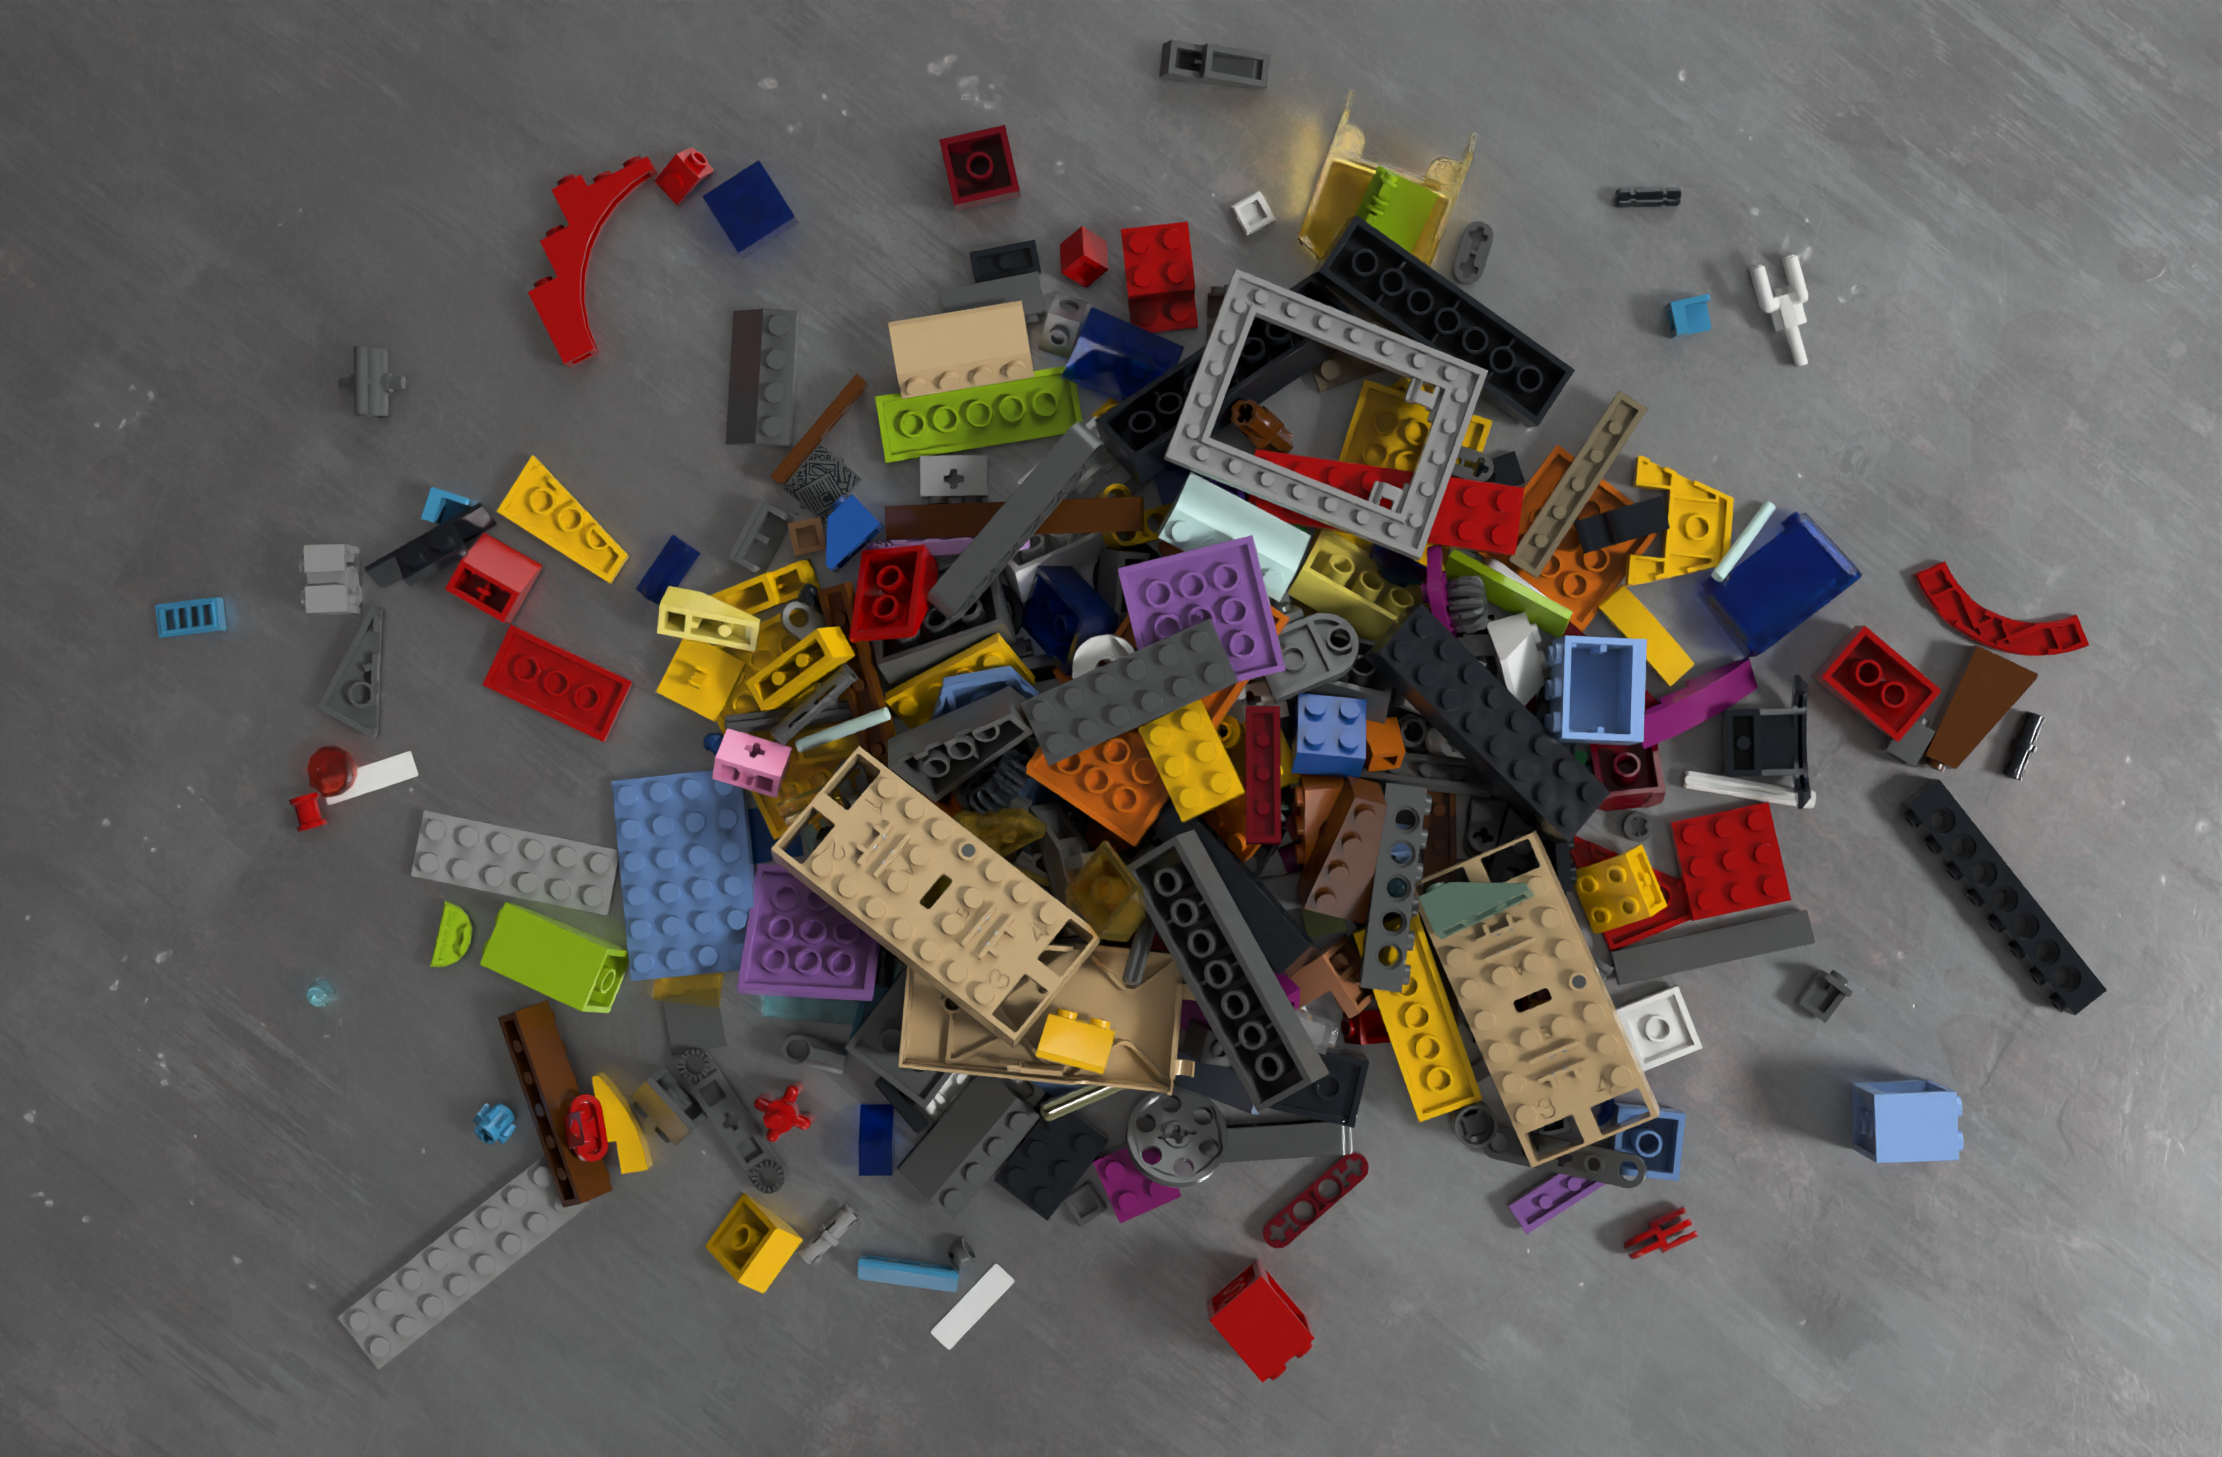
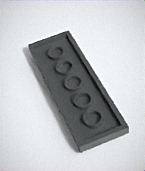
(1129, 691)

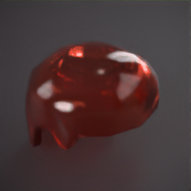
(332, 771)

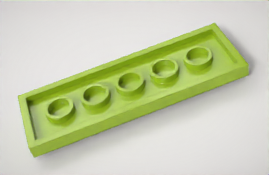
(978, 416)

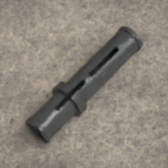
(841, 678)

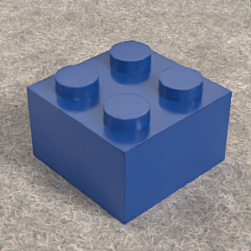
(1328, 736)

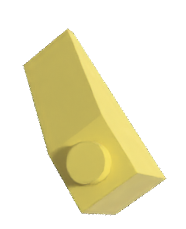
(706, 619)

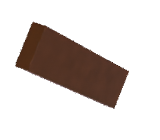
(819, 430)

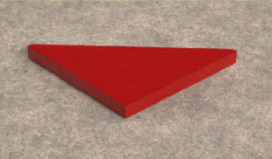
(1675, 913)

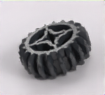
(996, 783)

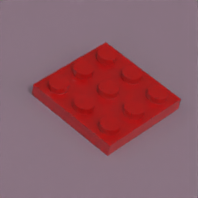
(1730, 861)

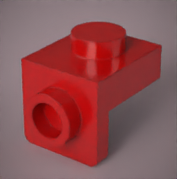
(683, 174)

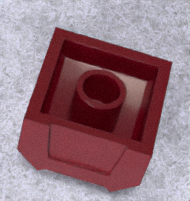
(1629, 774)

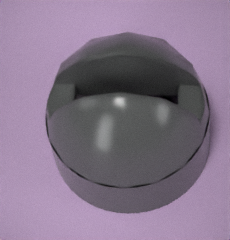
(962, 1253)

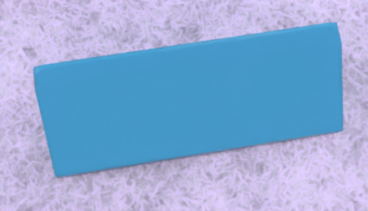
(908, 1272)

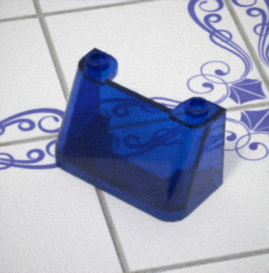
(1779, 585)

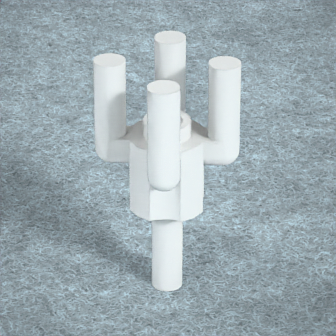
(1784, 303)

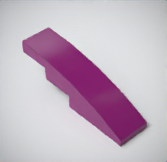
(1698, 702)

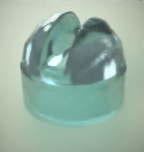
(320, 992)

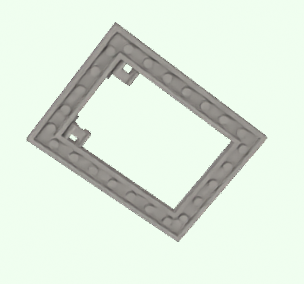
(1450, 404)

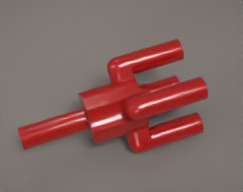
(783, 1112)

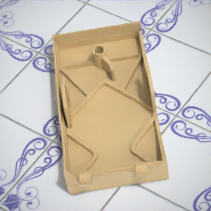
(1146, 1016)

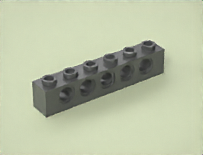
(1373, 972)

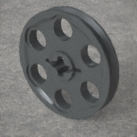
(1168, 1149)

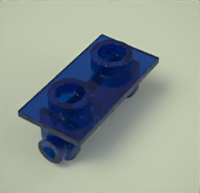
(667, 569)

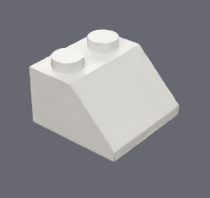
(1516, 655)

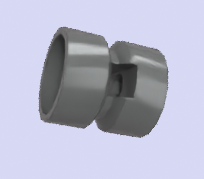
(1473, 1124)

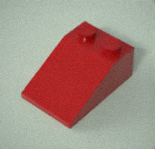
(892, 592)
(1877, 682)

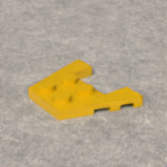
(1697, 521)

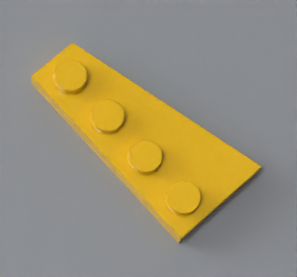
(554, 516)

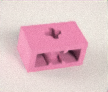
(751, 763)

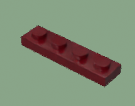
(1263, 775)

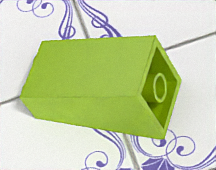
(555, 958)

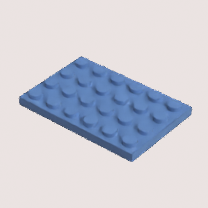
(683, 873)

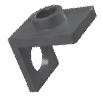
(1062, 325)

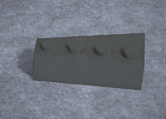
(960, 743)

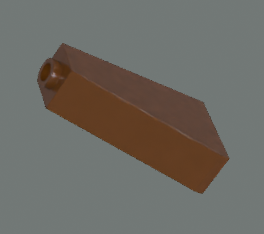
(1973, 705)

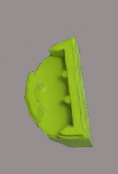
(453, 936)

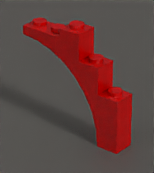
(569, 249)

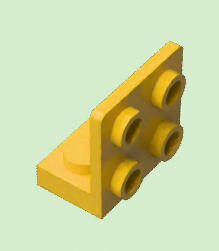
(1619, 890)

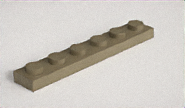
(1577, 484)

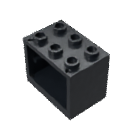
(1334, 1094)

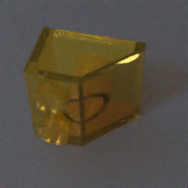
(1108, 895)

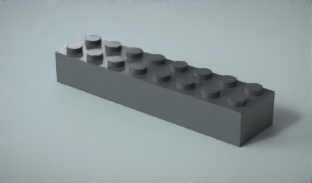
(1226, 971)

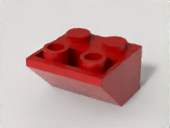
(494, 578)

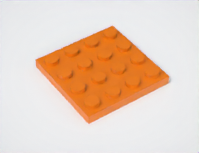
(1570, 576)

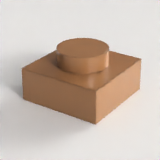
(807, 536)

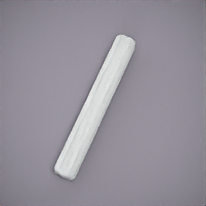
(1743, 788)

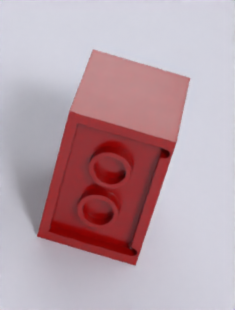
(1260, 1322)

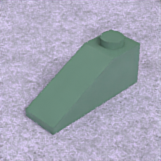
(1463, 904)

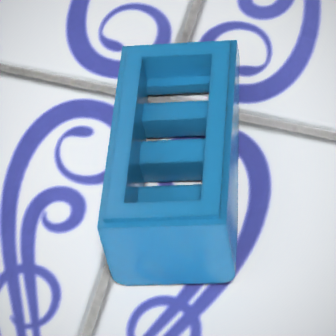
(216, 613)

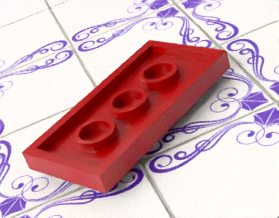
(557, 683)

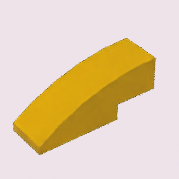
(770, 588)
(1636, 622)
(622, 1126)

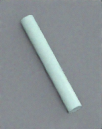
(1743, 541)
(843, 729)

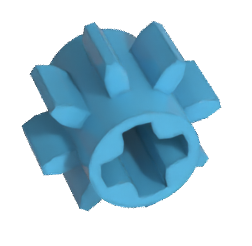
(494, 1123)

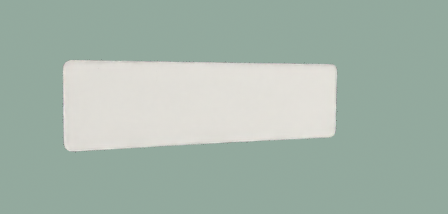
(380, 775)
(972, 1306)

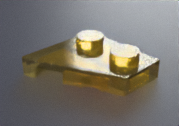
(1003, 830)

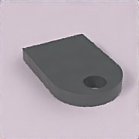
(1311, 656)

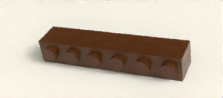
(548, 1090)

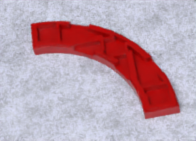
(1990, 628)

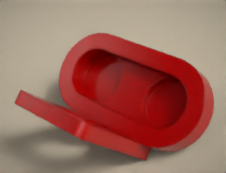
(586, 1128)

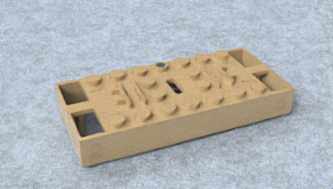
(979, 930)
(1556, 1054)

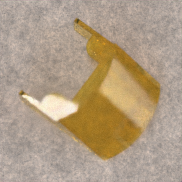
(1348, 174)

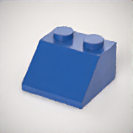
(848, 531)

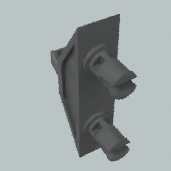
(1062, 852)

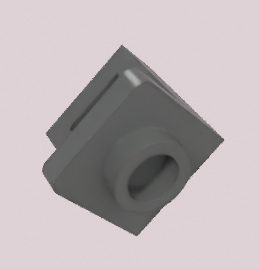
(1824, 994)

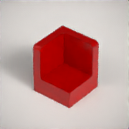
(1084, 257)

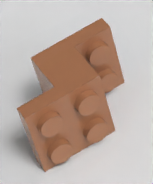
(1334, 970)

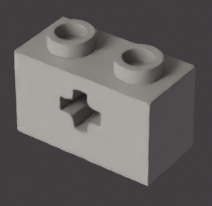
(970, 467)

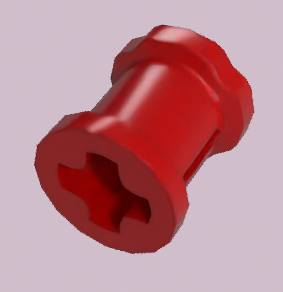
(308, 811)

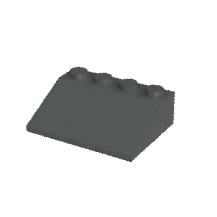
(942, 639)

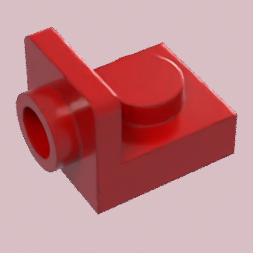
(1364, 1028)

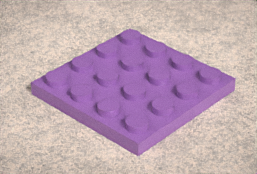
(1203, 584)
(803, 944)

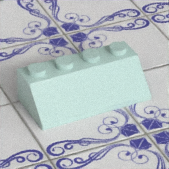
(1211, 515)

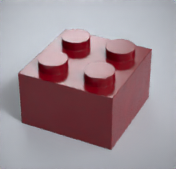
(980, 168)

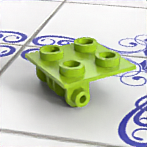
(1397, 207)

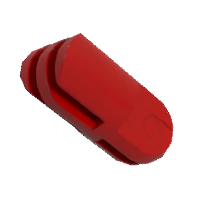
(1659, 1235)

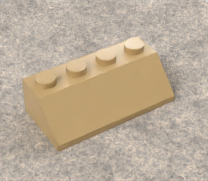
(961, 349)

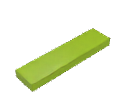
(1511, 594)

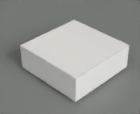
(1253, 214)

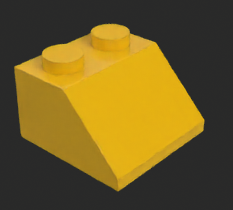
(1076, 1041)
(753, 1243)

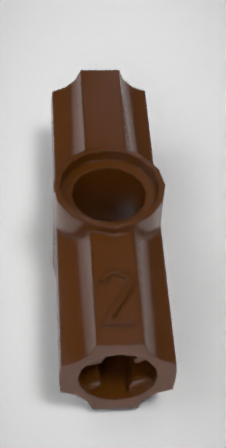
(1261, 427)

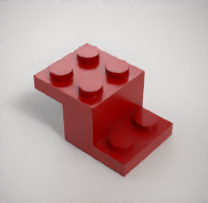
(1160, 277)

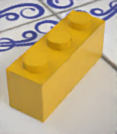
(800, 668)

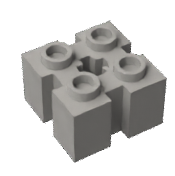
(331, 579)

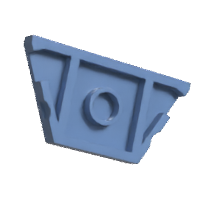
(970, 687)

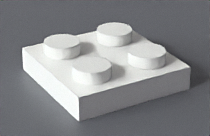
(1659, 1027)

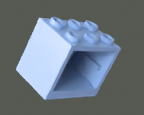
(1596, 690)
(1906, 1121)

